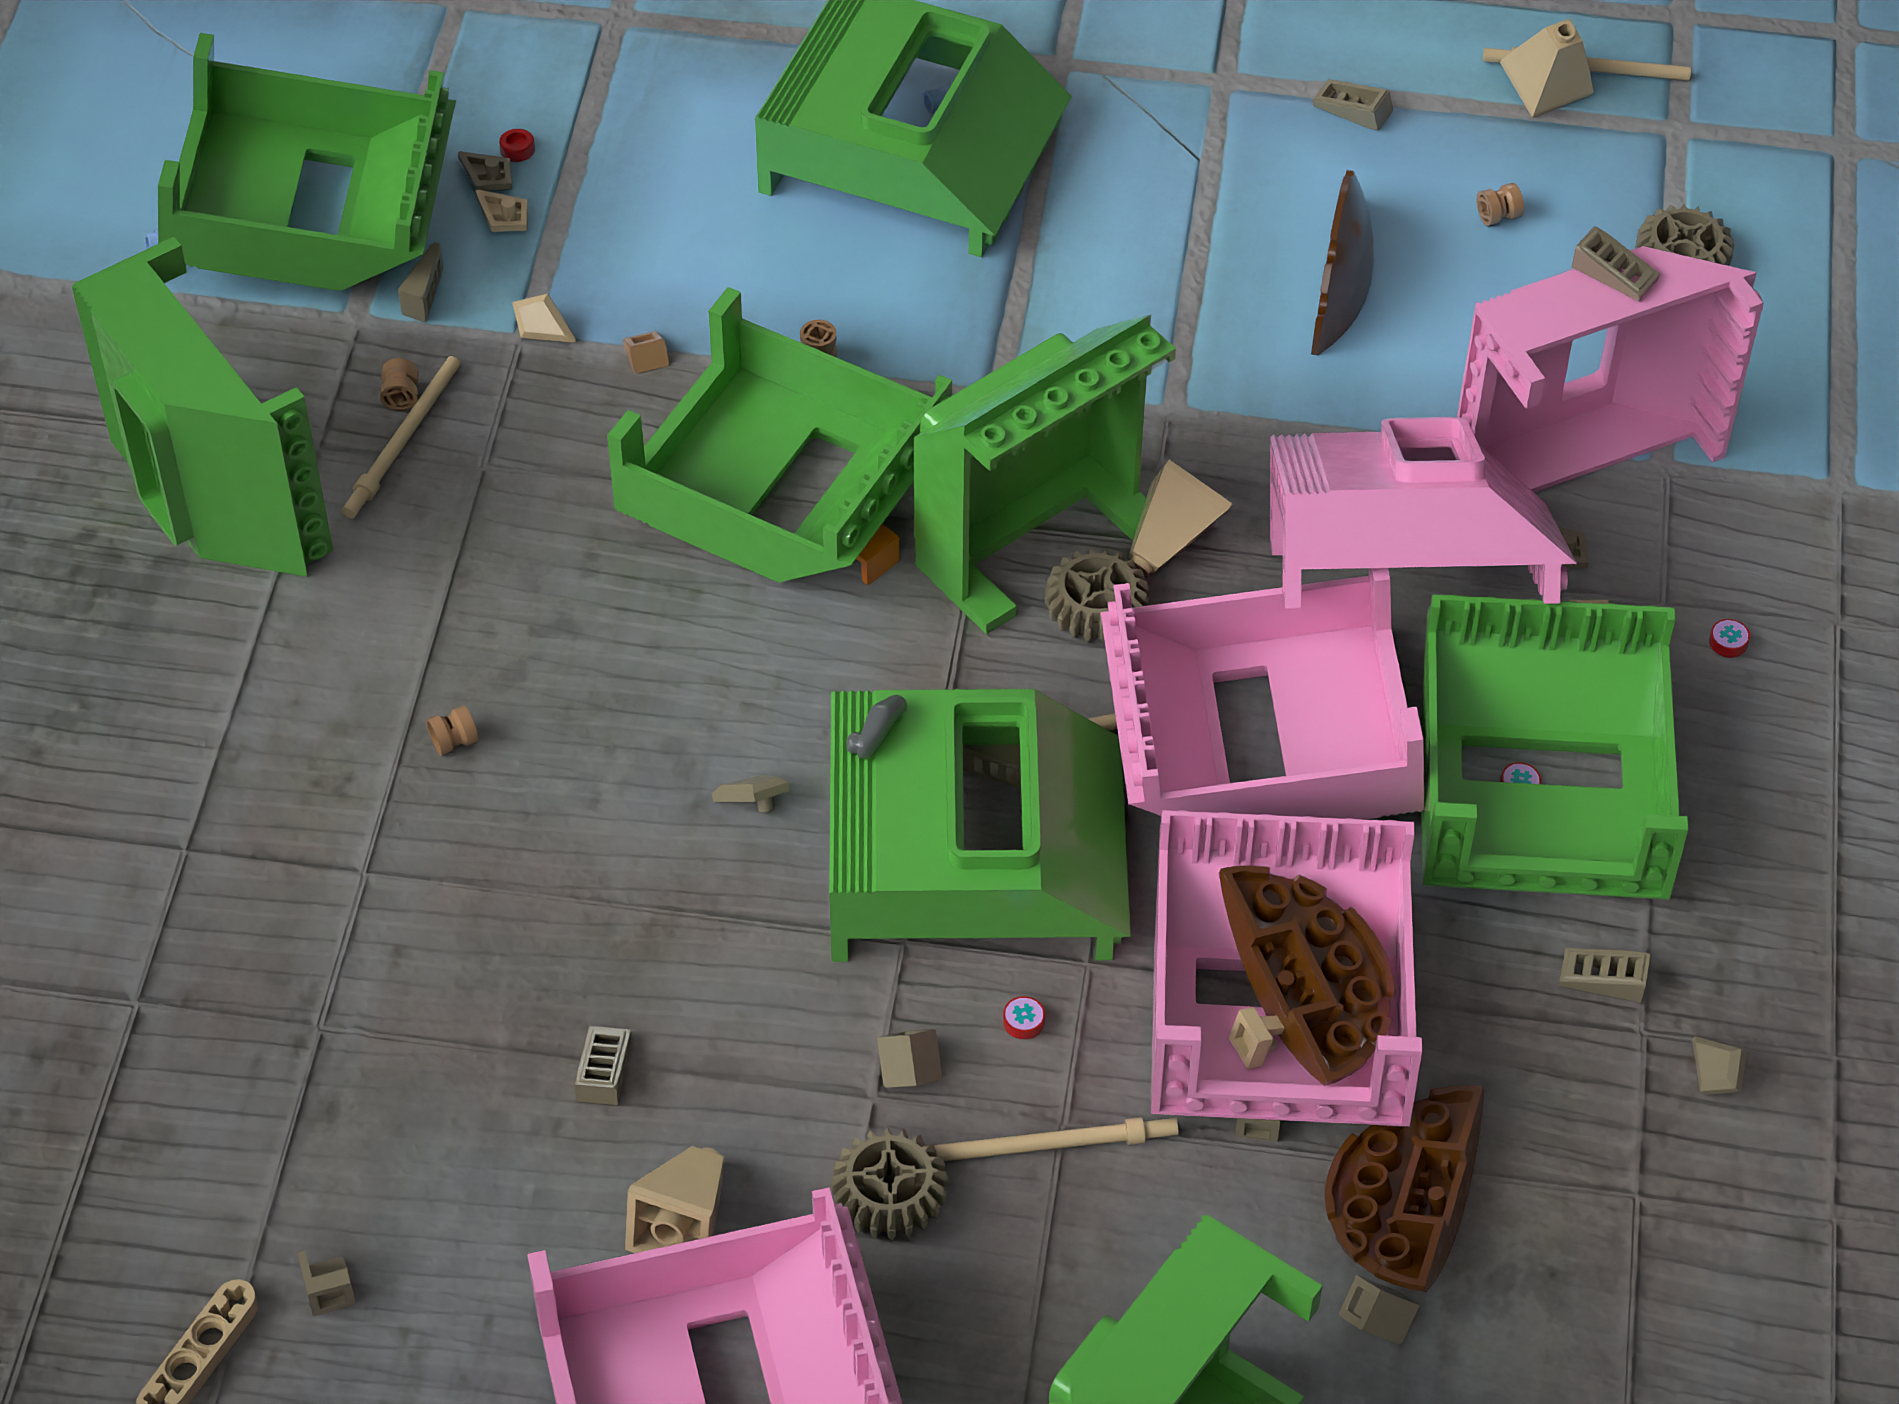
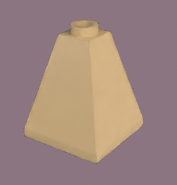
(1550, 69)
(1173, 517)
(675, 1201)

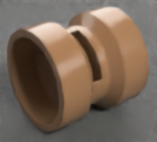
(1500, 204)
(819, 335)
(399, 384)
(452, 730)

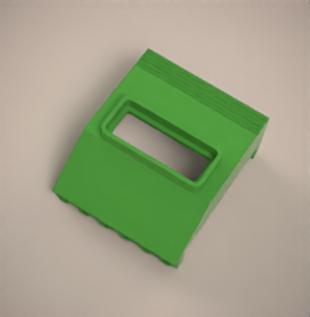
(246, 157)
(963, 166)
(743, 432)
(199, 443)
(1026, 448)
(1550, 682)
(901, 824)
(1180, 1326)

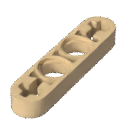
(202, 1356)

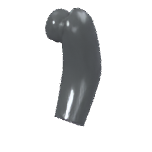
(877, 726)

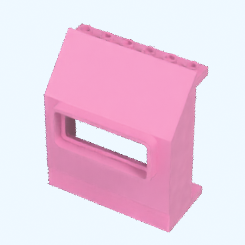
(1663, 376)
(1406, 500)
(1333, 691)
(1192, 1057)
(623, 1322)

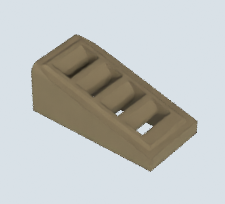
(1366, 107)
(1600, 246)
(420, 286)
(997, 763)
(1613, 986)
(600, 1090)

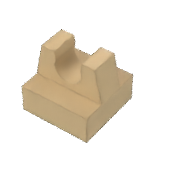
(1254, 1037)

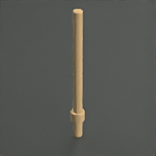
(1612, 66)
(368, 484)
(1132, 1131)

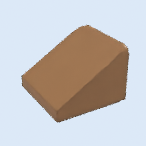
(646, 352)

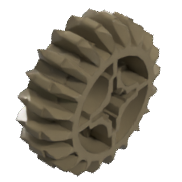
(1687, 234)
(1090, 583)
(915, 1177)

